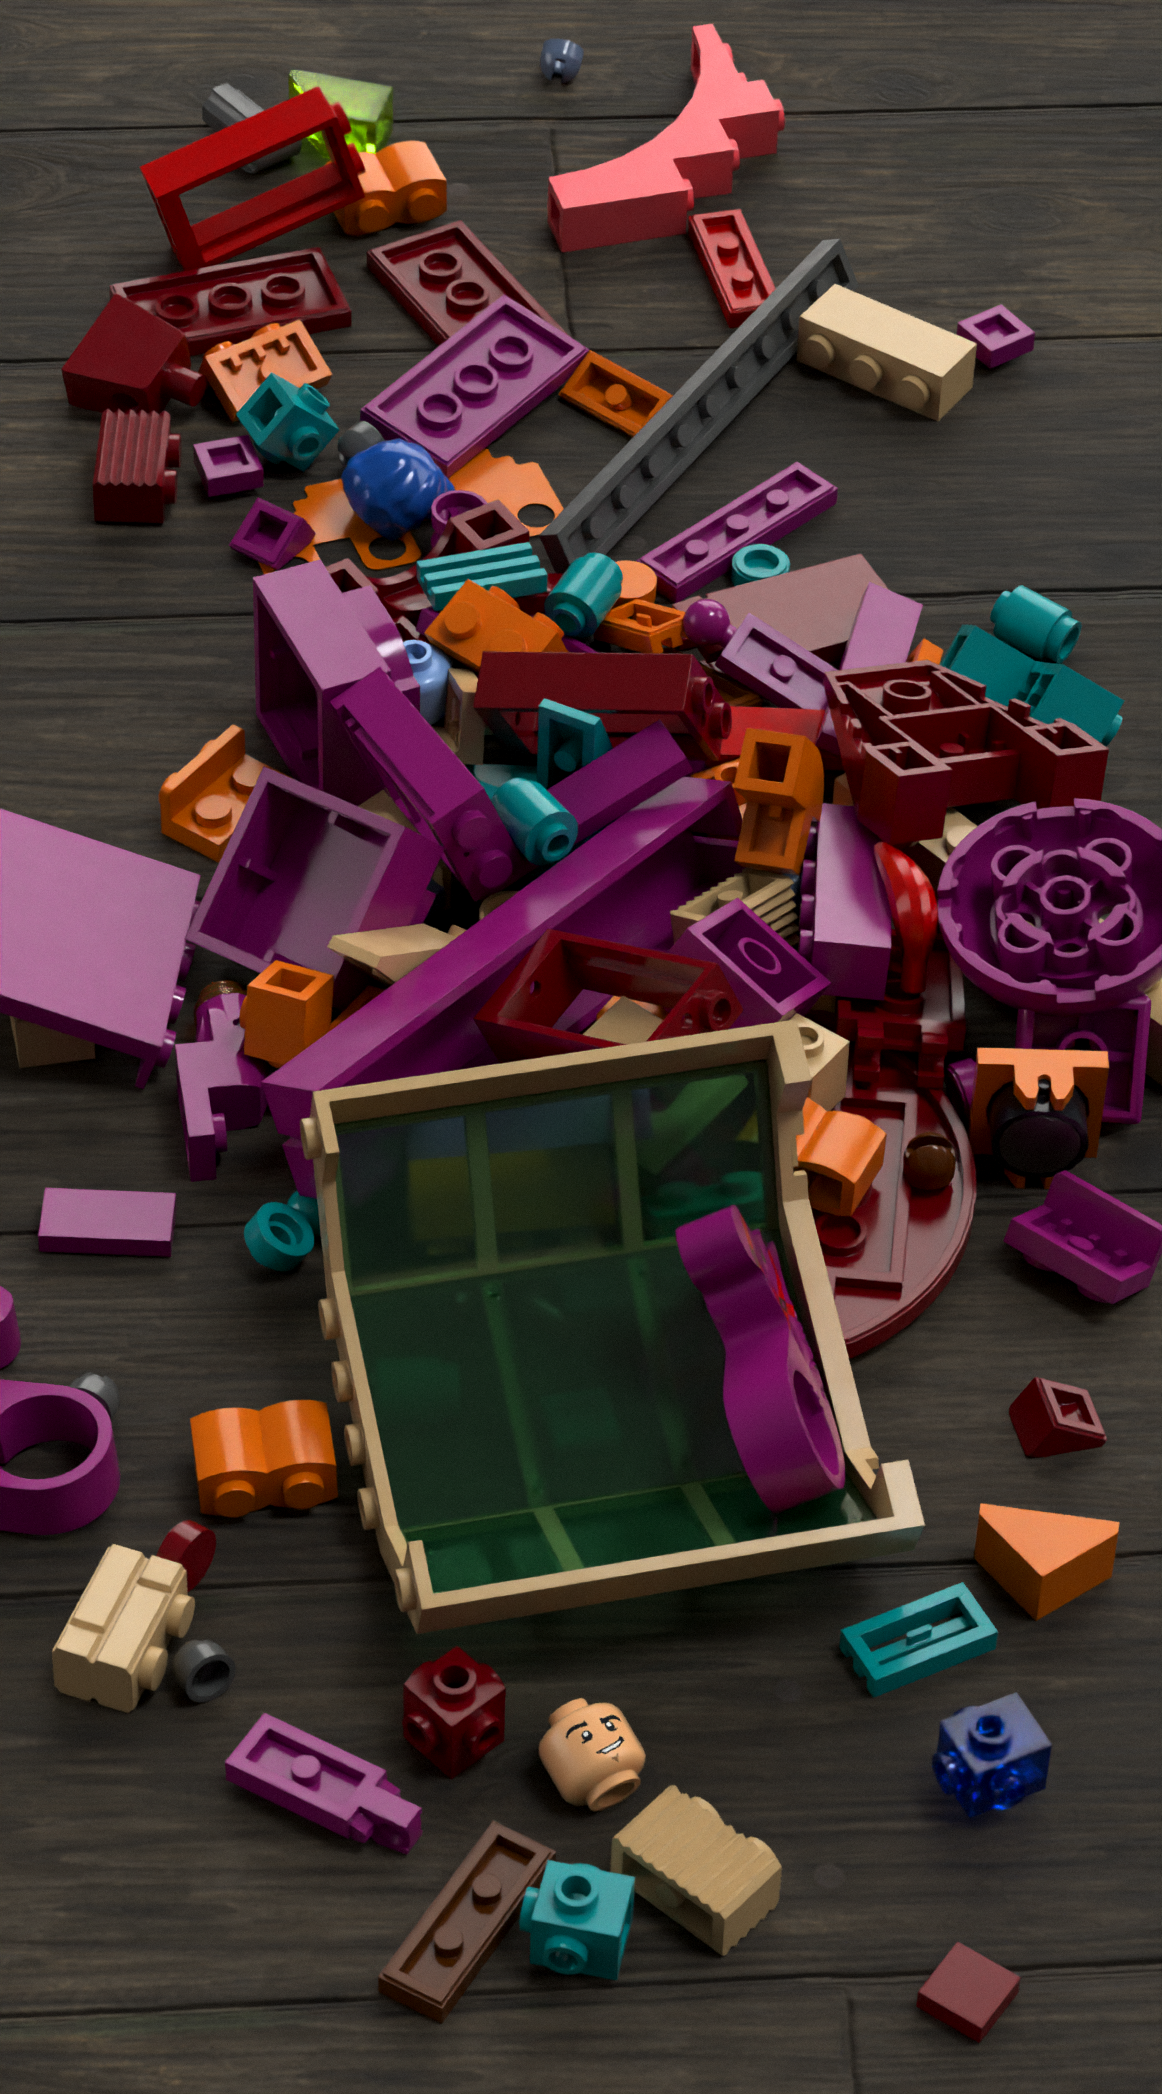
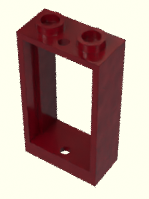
(619, 688)
(565, 963)

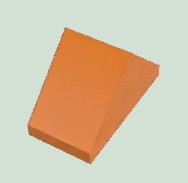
(1044, 1555)

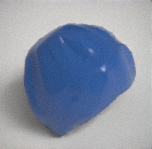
(393, 486)

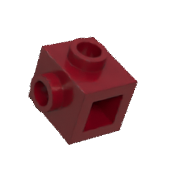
(454, 1711)

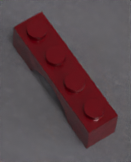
(471, 531)

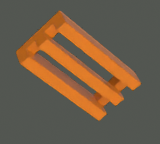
(646, 631)

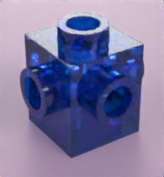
(991, 1755)

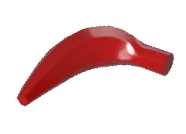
(912, 911)

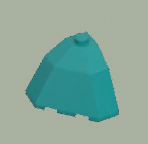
(1048, 687)

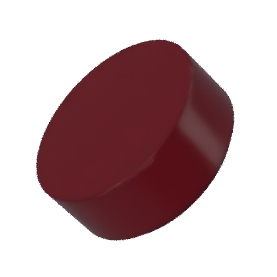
(190, 1546)

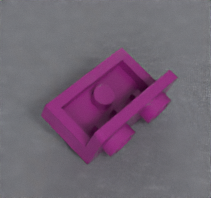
(1089, 1239)

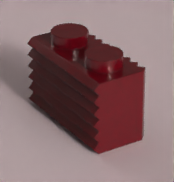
(134, 467)

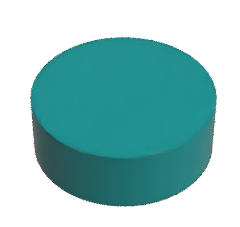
(758, 563)

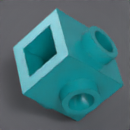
(295, 430)
(579, 1919)

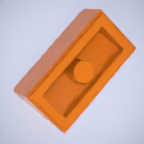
(613, 394)

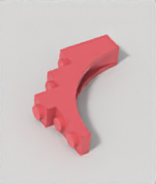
(691, 159)

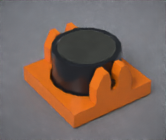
(1037, 1109)

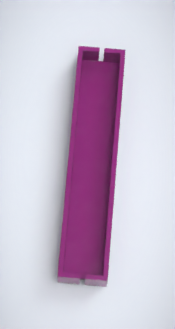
(606, 889)

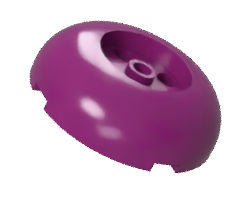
(1060, 875)

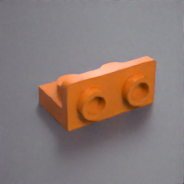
(241, 368)
(209, 794)

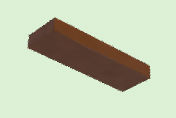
(465, 1922)

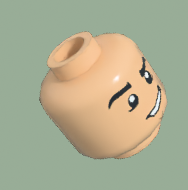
(592, 1754)

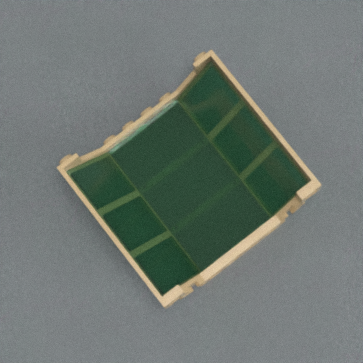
(530, 1343)

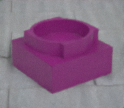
(307, 652)
(308, 872)

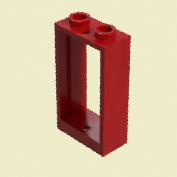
(268, 213)

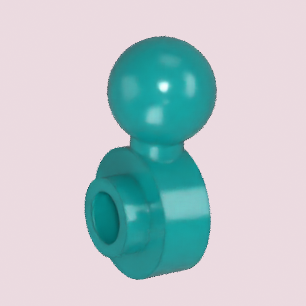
(283, 1233)

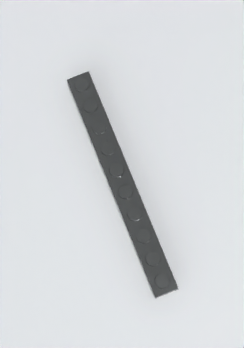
(694, 413)

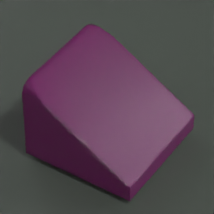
(271, 535)

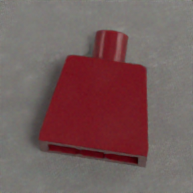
(131, 363)

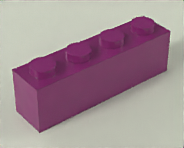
(844, 906)

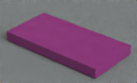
(476, 384)

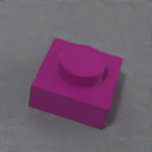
(998, 335)
(228, 465)

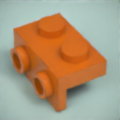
(490, 621)

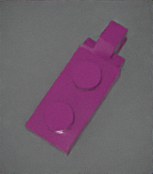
(323, 1785)

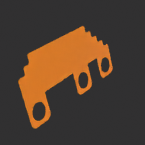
(490, 477)

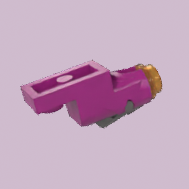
(215, 1080)

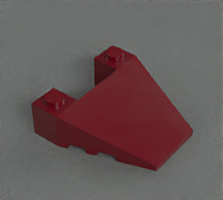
(933, 741)

